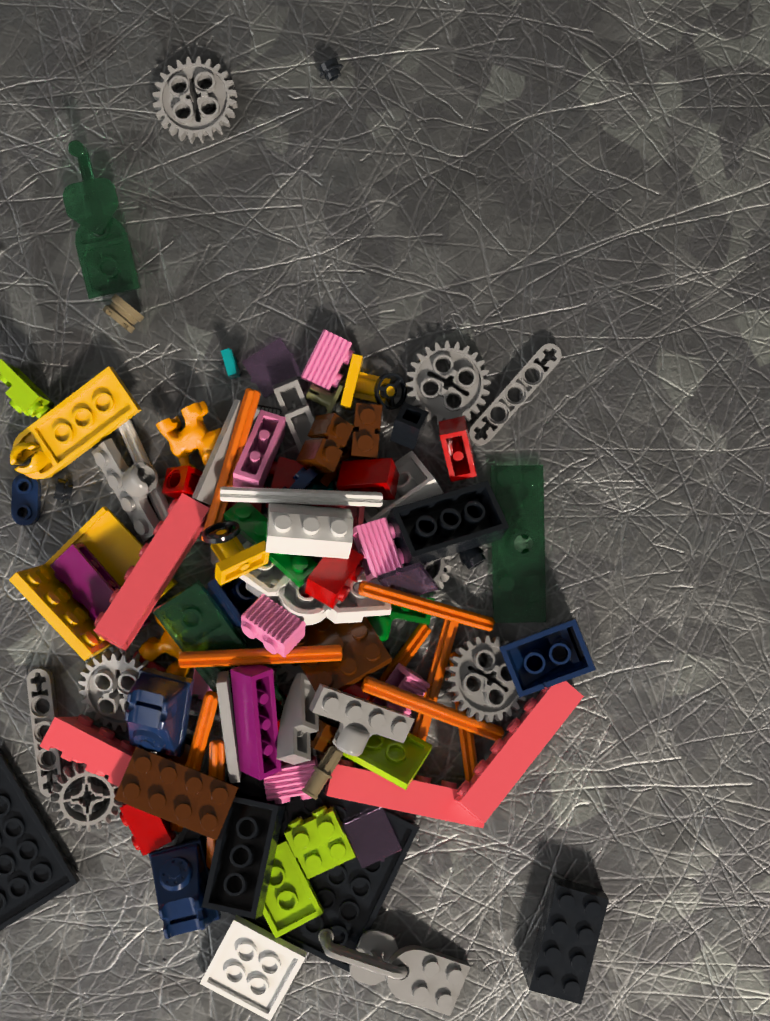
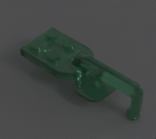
(107, 258)

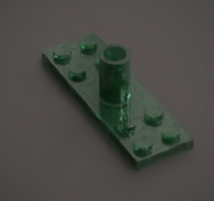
(516, 575)
(201, 625)

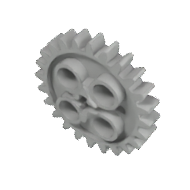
(172, 104)
(459, 363)
(101, 691)
(477, 700)

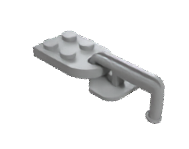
(427, 981)

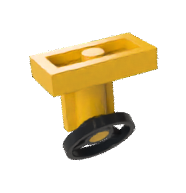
(371, 387)
(232, 556)

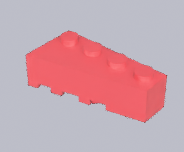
(90, 745)

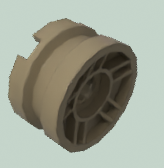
(123, 313)

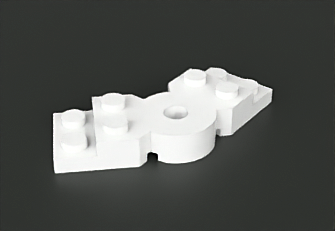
(281, 589)

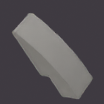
(295, 409)
(297, 723)

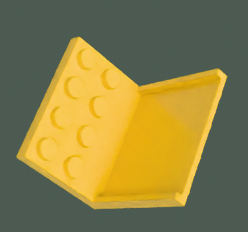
(114, 548)

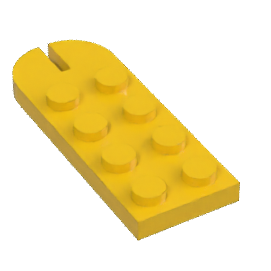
(74, 426)

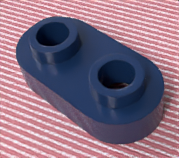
(303, 478)
(26, 499)

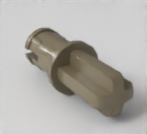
(322, 772)

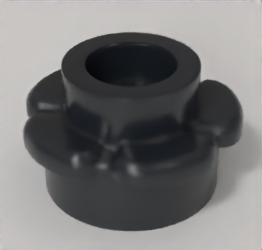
(330, 69)
(63, 490)

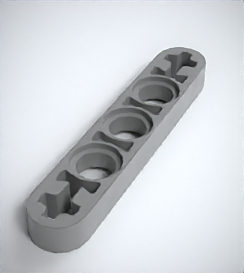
(523, 385)
(39, 719)

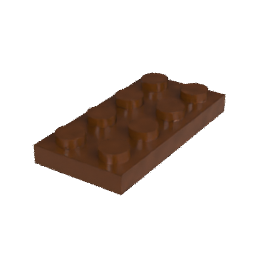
(176, 793)

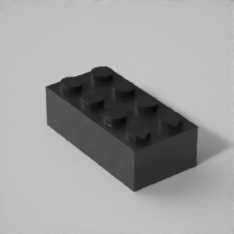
(447, 523)
(244, 858)
(566, 940)

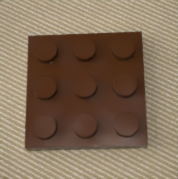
(361, 653)

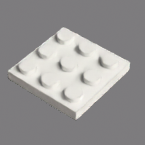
(253, 967)

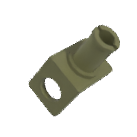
(325, 397)

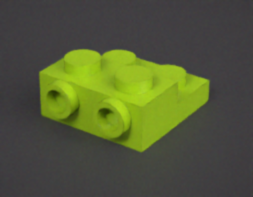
(23, 393)
(319, 841)

